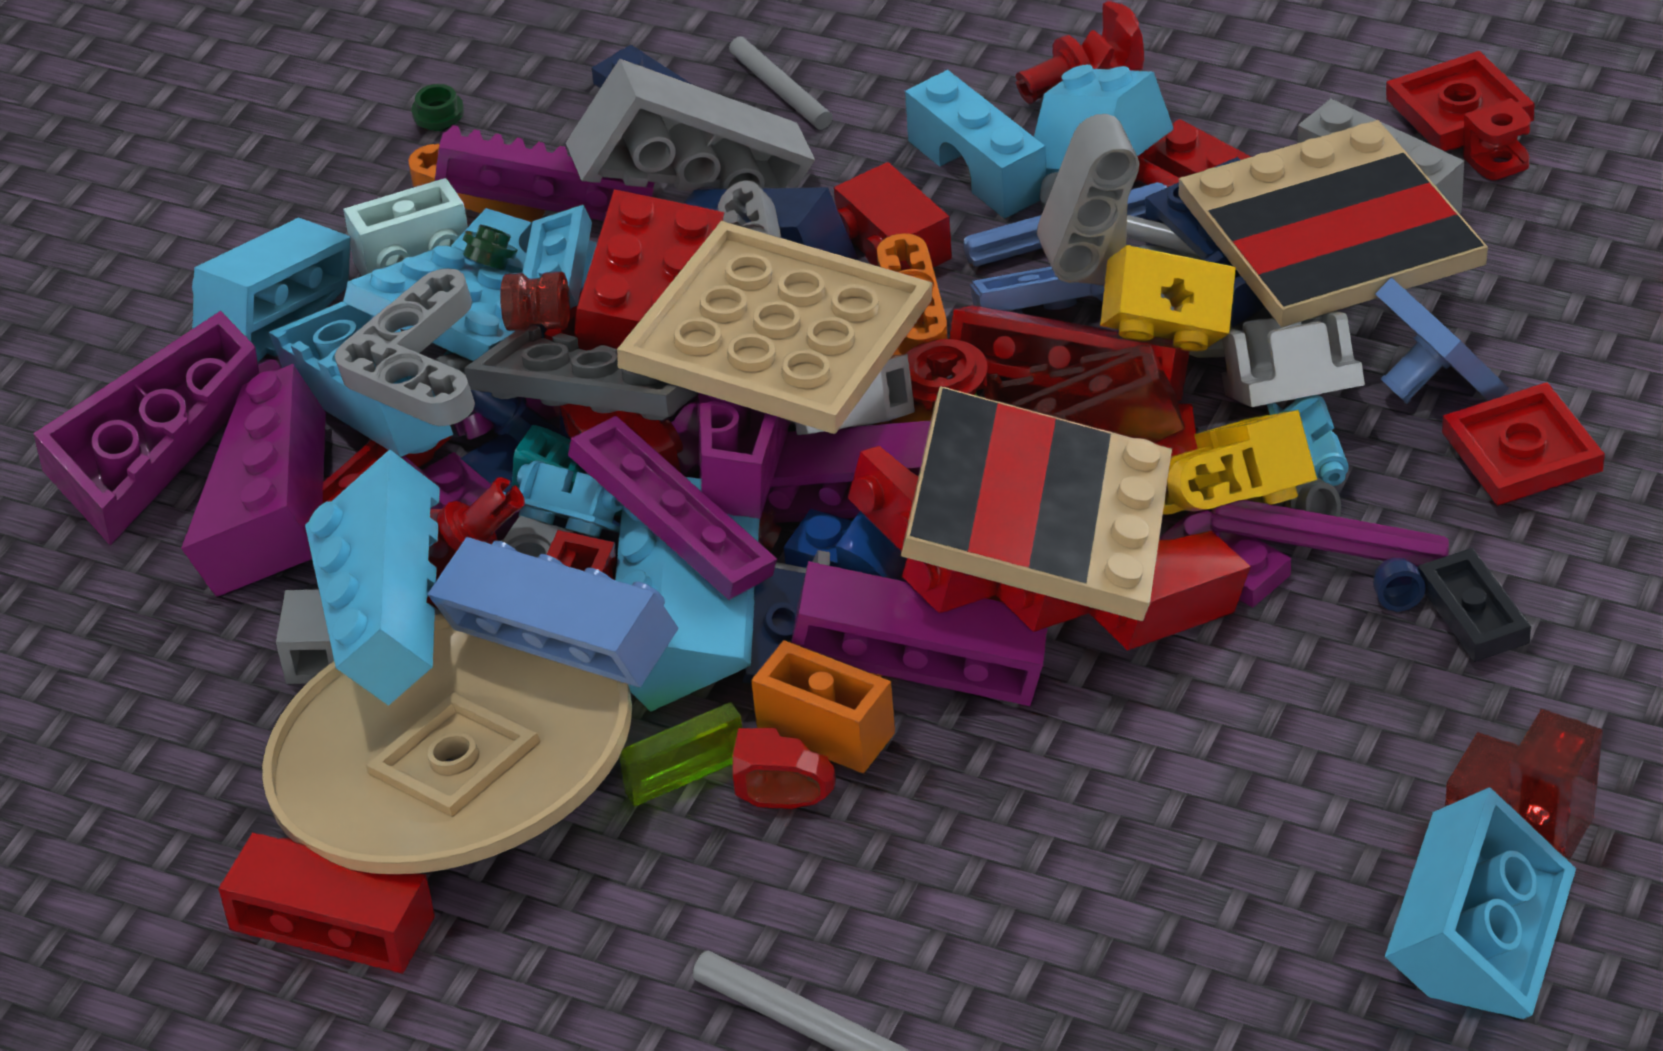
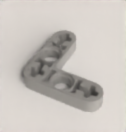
(433, 308)

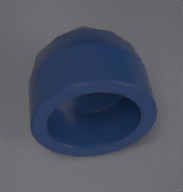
(1398, 584)

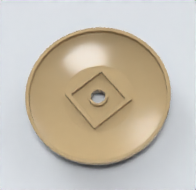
(372, 777)

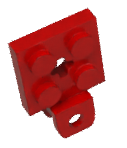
(1470, 106)

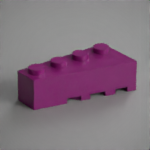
(146, 424)
(737, 454)
(260, 485)

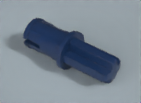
(509, 415)

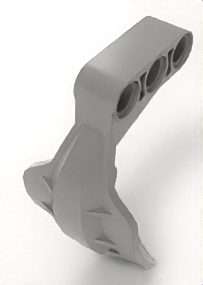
(1088, 210)

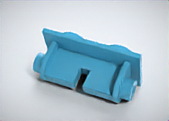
(1323, 444)
(546, 496)

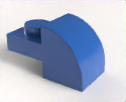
(851, 544)

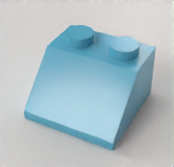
(1086, 91)

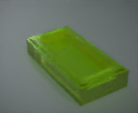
(680, 754)

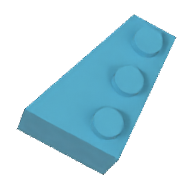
(273, 280)

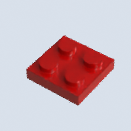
(1523, 443)

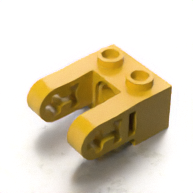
(1242, 460)

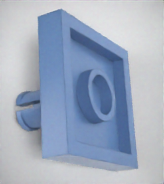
(1434, 348)

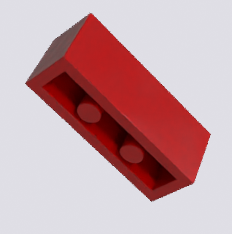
(313, 904)

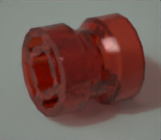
(535, 301)

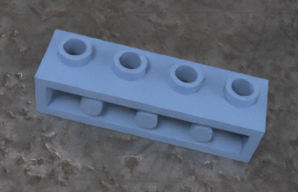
(554, 610)

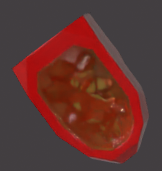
(779, 770)

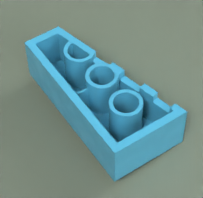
(312, 347)
(377, 575)

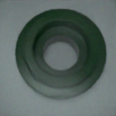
(437, 107)
(489, 247)

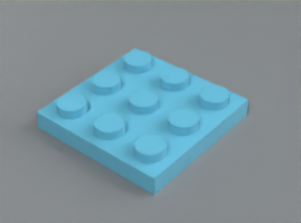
(473, 333)

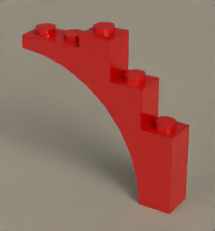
(1192, 581)

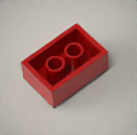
(634, 262)

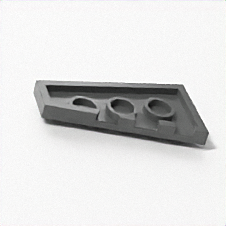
(565, 374)

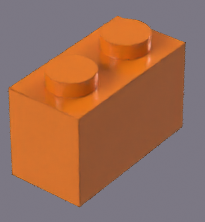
(824, 705)

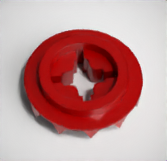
(945, 358)

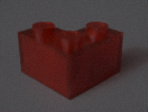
(1544, 779)

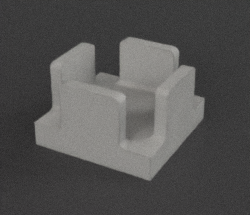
(1289, 361)

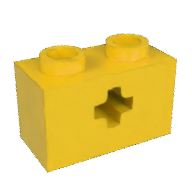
(1194, 287)

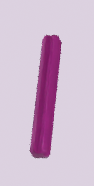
(1327, 532)

